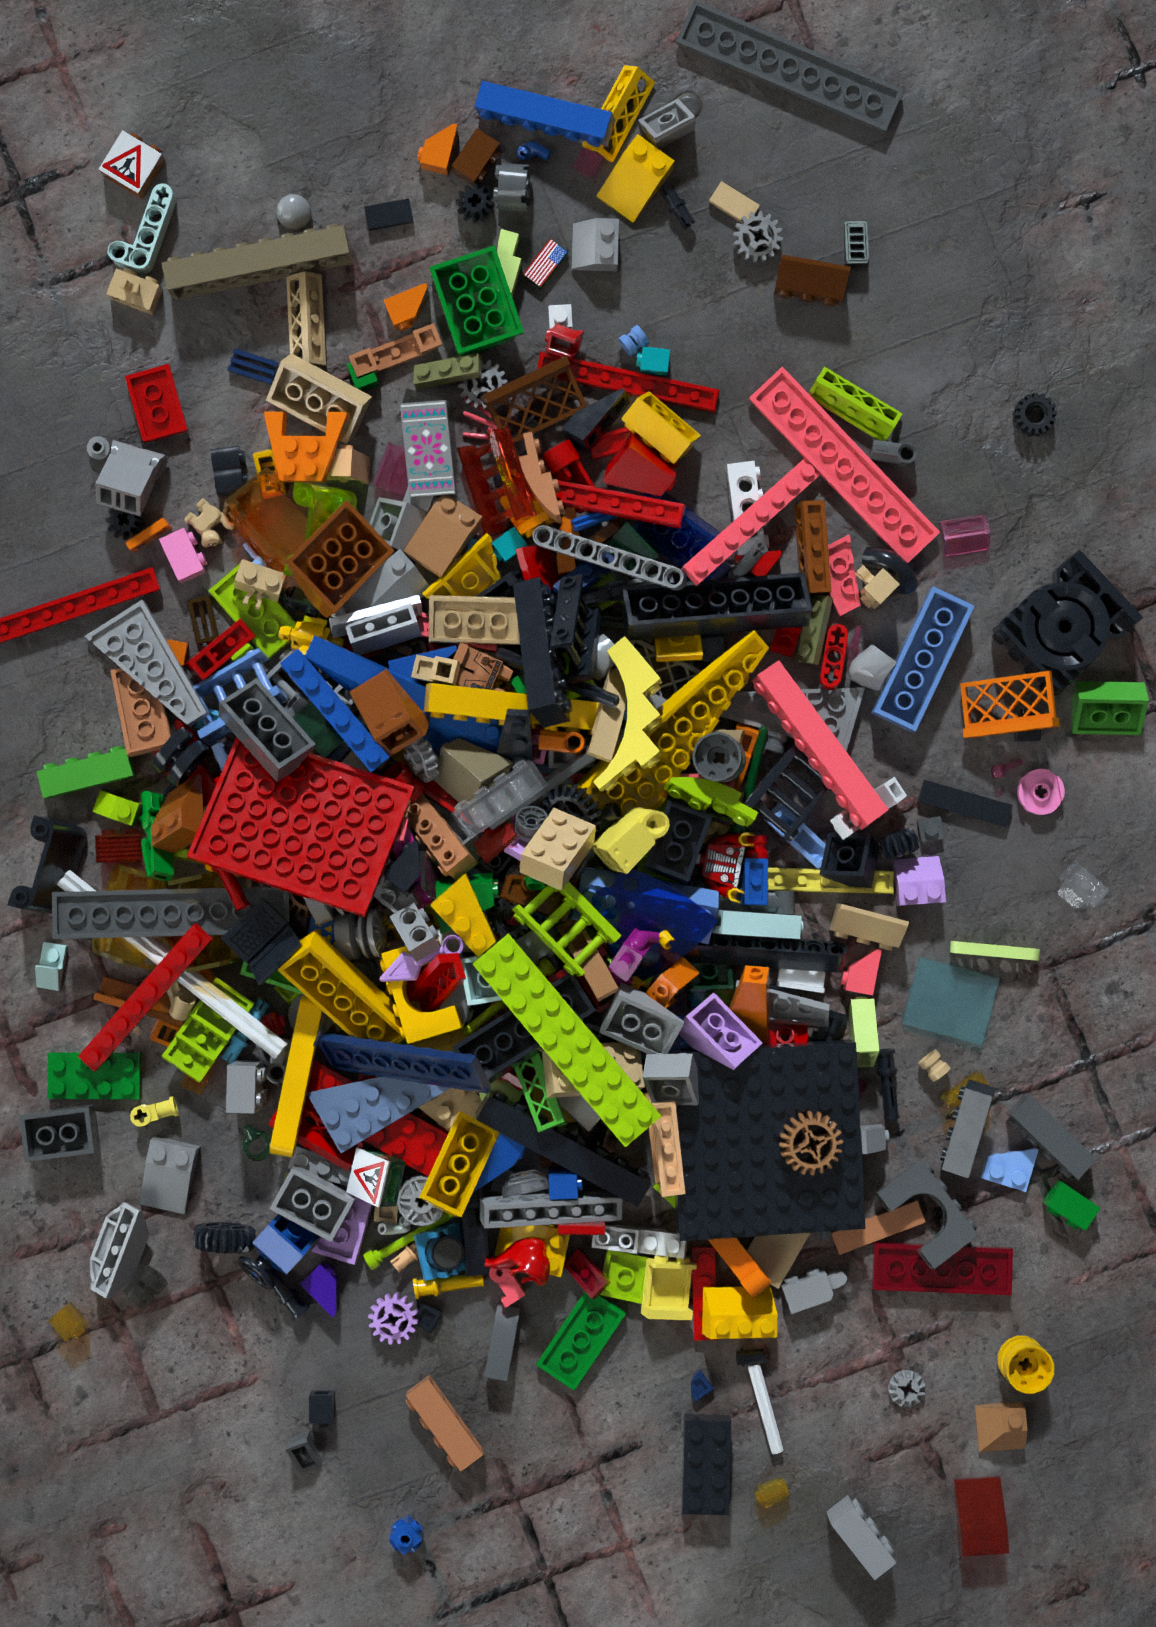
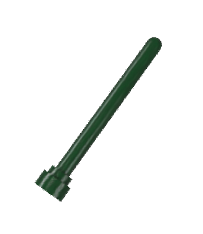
(753, 773)

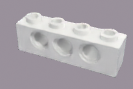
(736, 474)

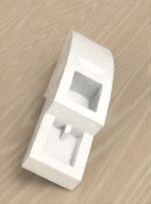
(641, 1240)

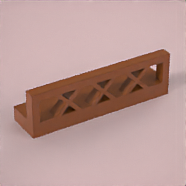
(813, 545)
(117, 992)

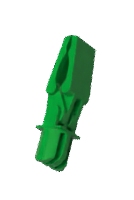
(158, 863)

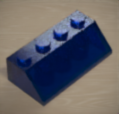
(678, 543)

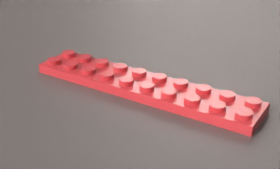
(844, 465)

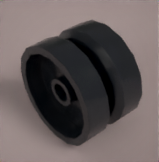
(180, 757)

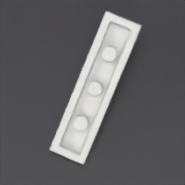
(340, 618)

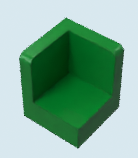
(363, 383)

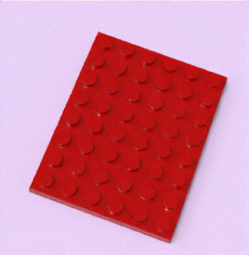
(309, 834)

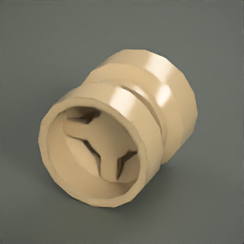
(935, 1067)

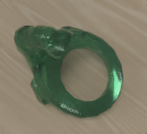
(251, 1135)

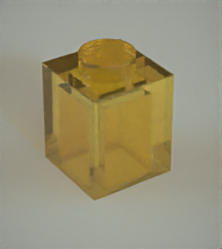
(69, 1322)

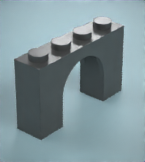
(955, 1230)

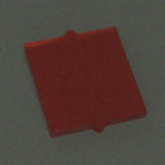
(495, 841)

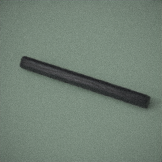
(582, 688)

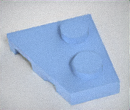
(1010, 1168)

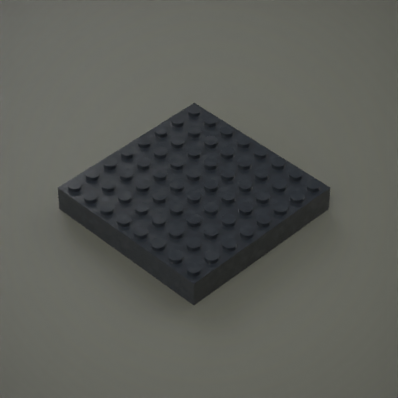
(733, 1152)

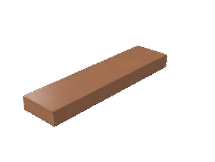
(879, 1227)

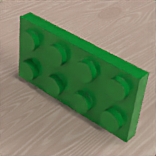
(72, 1079)
(580, 1339)

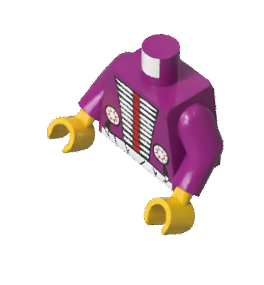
(632, 954)

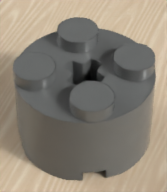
(513, 188)

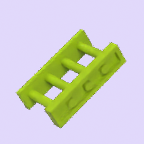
(588, 916)

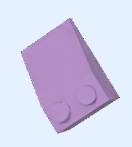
(719, 1033)

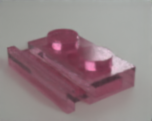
(392, 471)

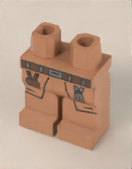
(484, 668)

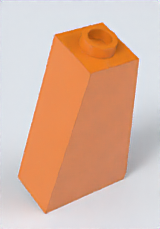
(752, 1001)

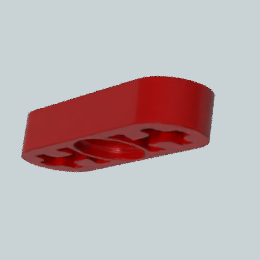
(837, 674)

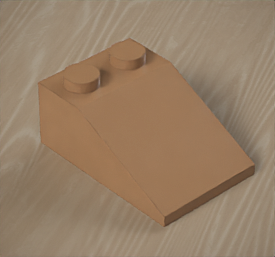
(443, 535)

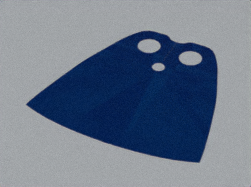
(655, 910)

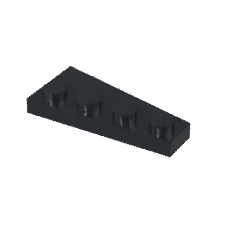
(517, 737)

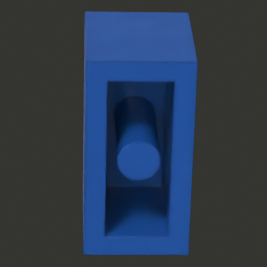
(563, 1183)

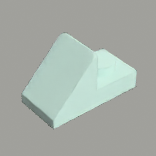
(51, 966)

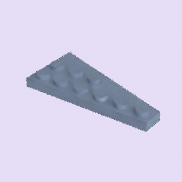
(367, 1106)

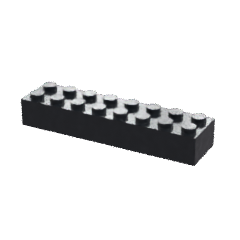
(716, 606)

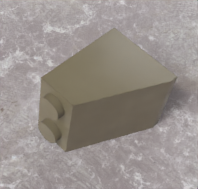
(467, 768)

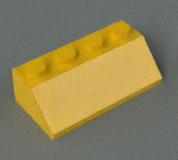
(459, 1165)

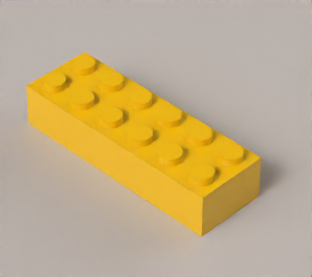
(341, 990)

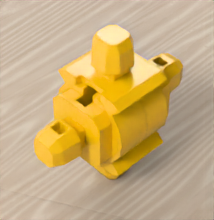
(304, 632)

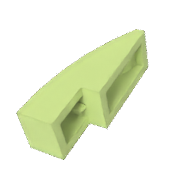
(506, 251)

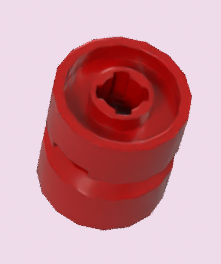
(401, 773)

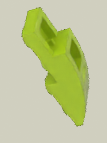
(704, 792)

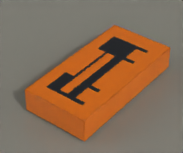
(148, 535)

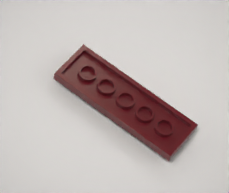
(966, 1272)

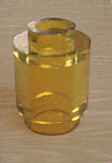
(772, 1492)

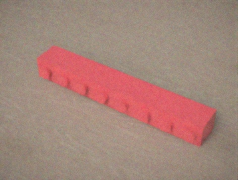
(819, 745)

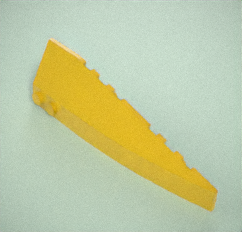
(685, 719)

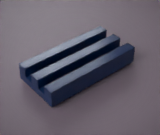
(234, 360)

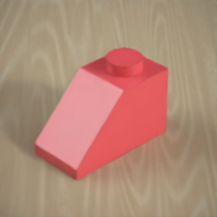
(862, 973)

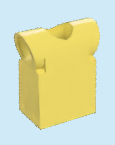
(630, 838)

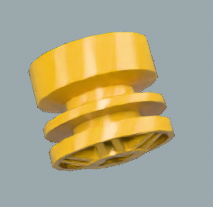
(1031, 1375)

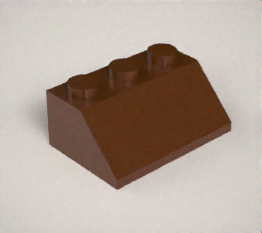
(811, 280)

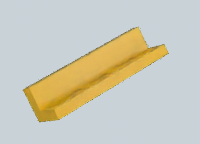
(623, 90)

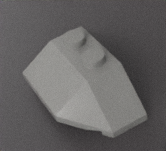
(118, 1250)

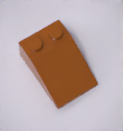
(179, 817)

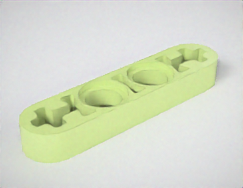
(994, 950)

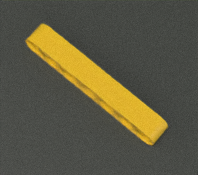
(296, 1079)

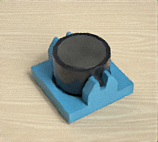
(443, 1251)

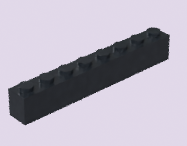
(564, 1148)

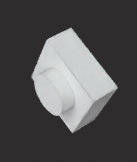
(560, 315)

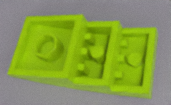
(203, 1036)

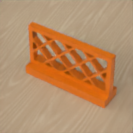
(1014, 724)

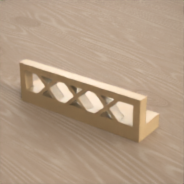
(309, 318)

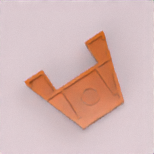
(304, 456)

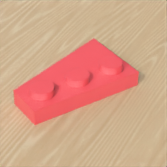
(843, 579)

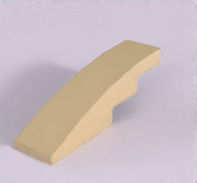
(608, 721)

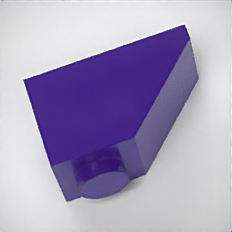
(323, 1286)

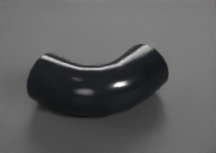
(879, 558)

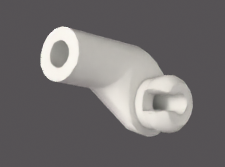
(391, 1228)

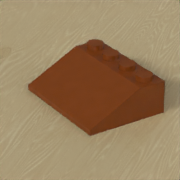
(338, 559)

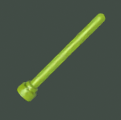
(376, 1257)

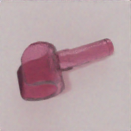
(854, 642)
(998, 771)

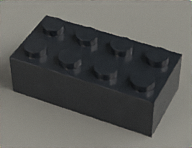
(706, 1464)

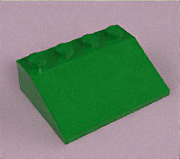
(476, 301)

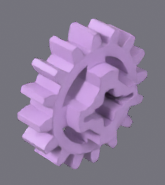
(394, 1327)

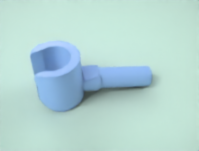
(257, 560)

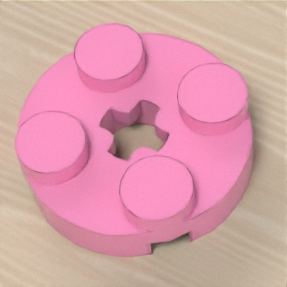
(1050, 800)

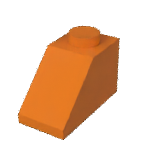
(438, 150)
(406, 306)

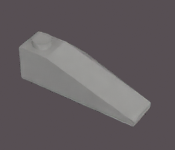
(391, 582)

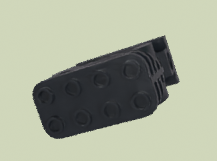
(1018, 627)

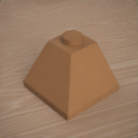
(1001, 1426)

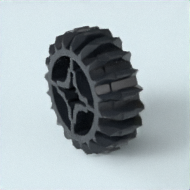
(575, 802)
(224, 1237)

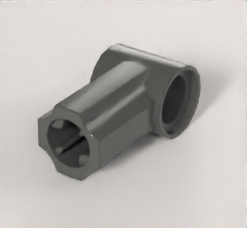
(890, 452)
(778, 902)

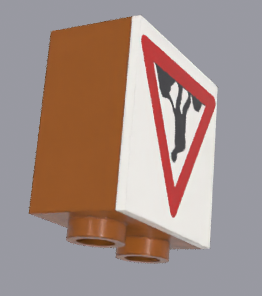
(132, 164)

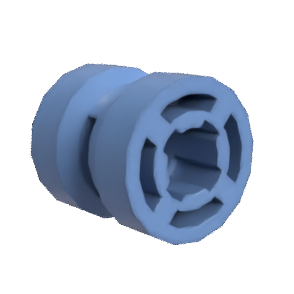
(633, 340)

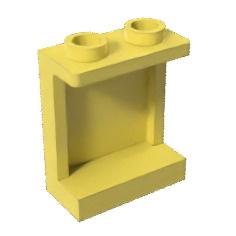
(667, 1288)

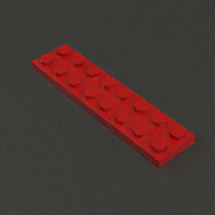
(406, 1138)

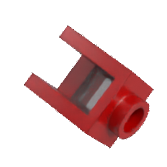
(563, 341)

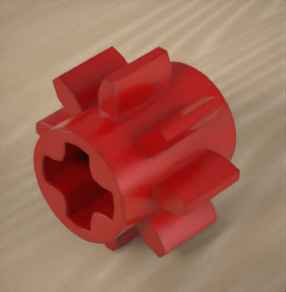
(274, 1023)

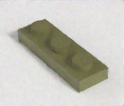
(447, 371)
(813, 635)

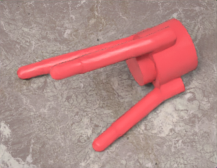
(491, 425)

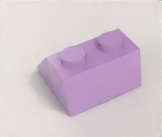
(918, 881)

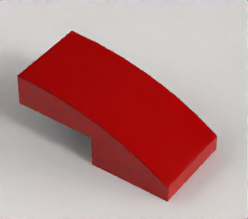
(785, 640)

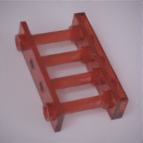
(512, 477)

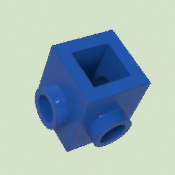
(409, 1528)

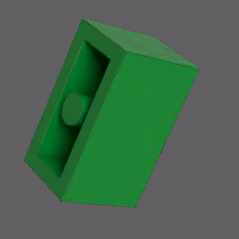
(1071, 1205)

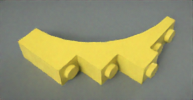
(641, 715)

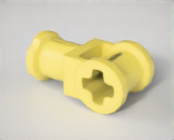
(154, 1111)

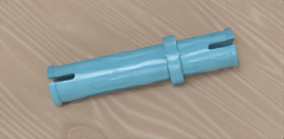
(239, 1040)

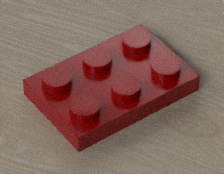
(156, 403)

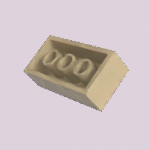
(313, 392)
(626, 1056)

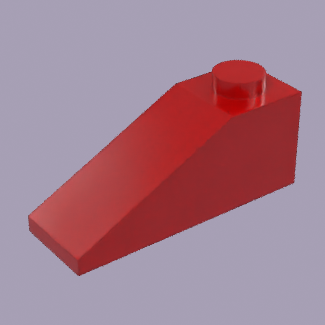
(219, 650)

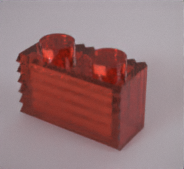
(119, 847)

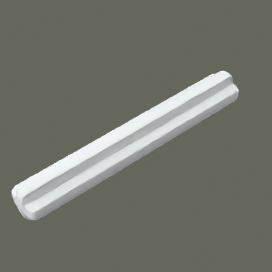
(765, 1408)

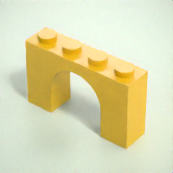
(417, 1023)

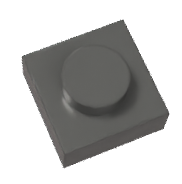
(930, 829)

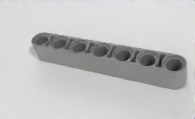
(601, 550)

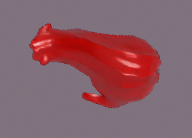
(529, 1255)

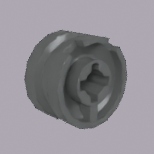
(529, 821)

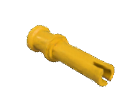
(438, 1285)

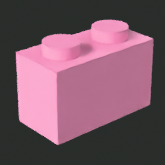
(183, 555)

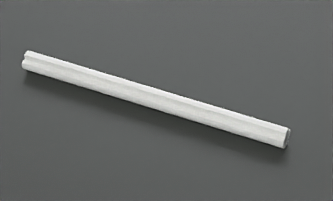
(197, 984)

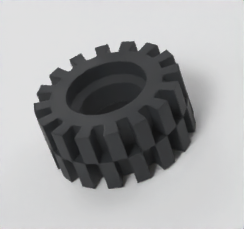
(1048, 414)
(499, 923)

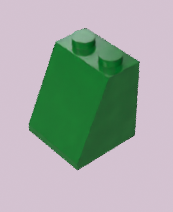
(483, 885)

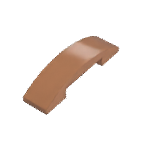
(396, 352)

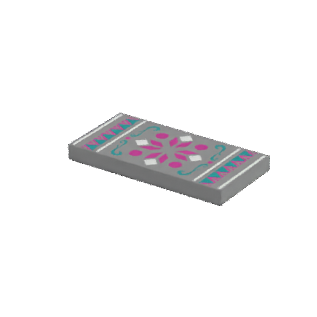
(428, 448)

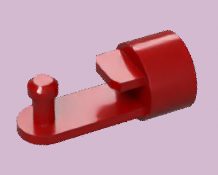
(564, 464)

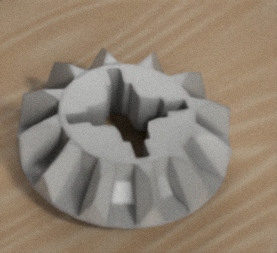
(901, 1379)

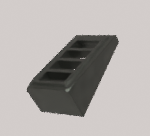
(856, 262)

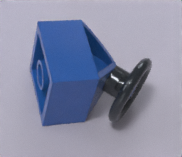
(279, 1248)

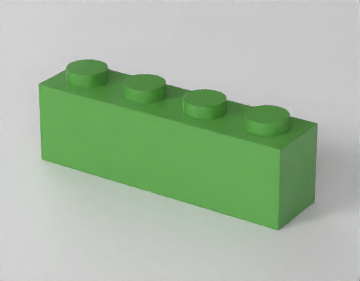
(85, 773)

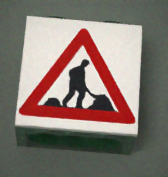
(376, 1177)

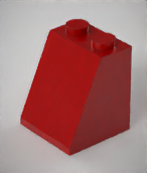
(640, 468)

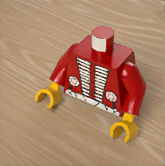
(723, 863)

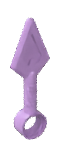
(407, 969)

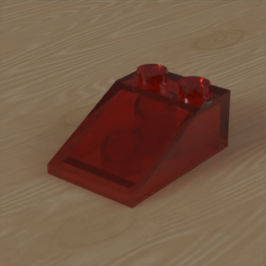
(980, 1516)

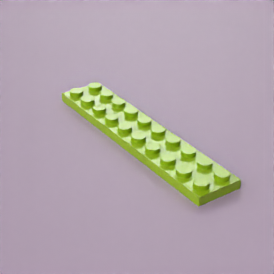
(567, 1040)

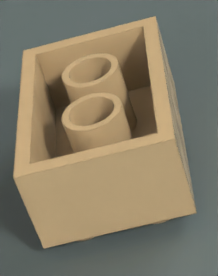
(557, 849)

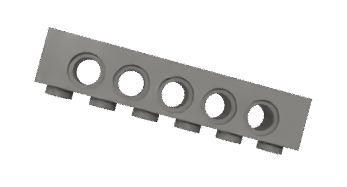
(540, 1210)

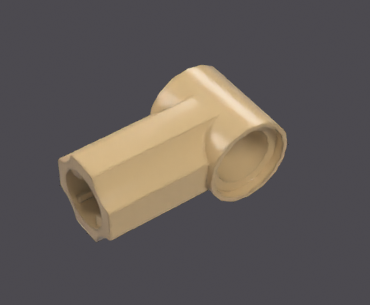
(181, 1001)

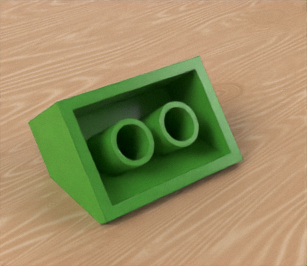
(1109, 707)

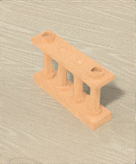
(666, 1149)

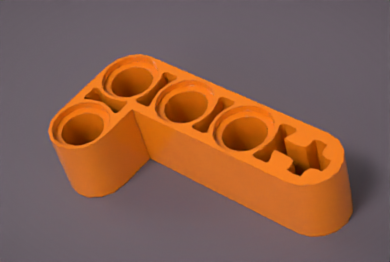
(742, 1264)

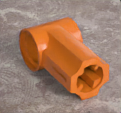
(559, 741)

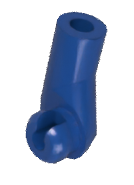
(533, 149)

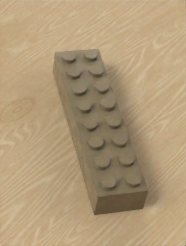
(257, 262)

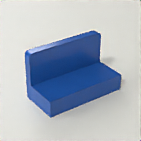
(754, 882)

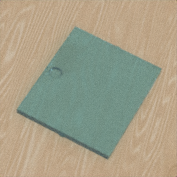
(950, 1001)

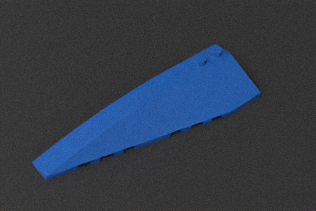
(353, 670)

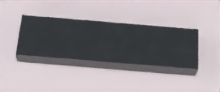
(964, 803)

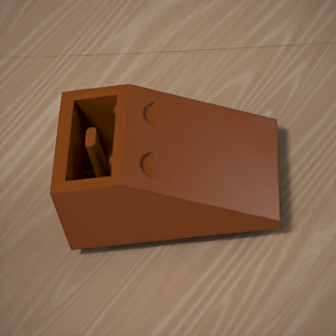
(389, 712)

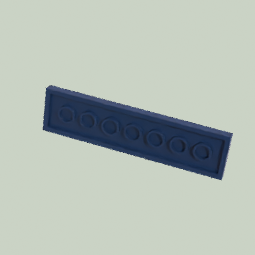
(404, 1062)

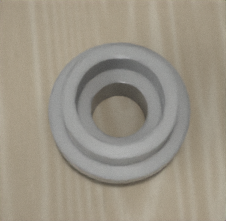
(103, 453)

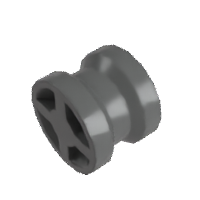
(775, 742)

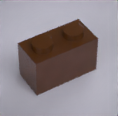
(476, 158)

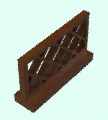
(526, 382)

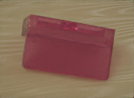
(965, 535)

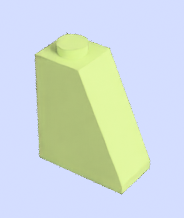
(864, 1030)

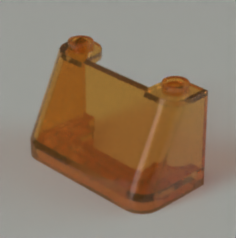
(267, 518)

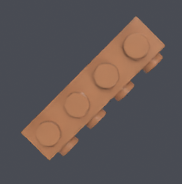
(439, 838)
(445, 1423)

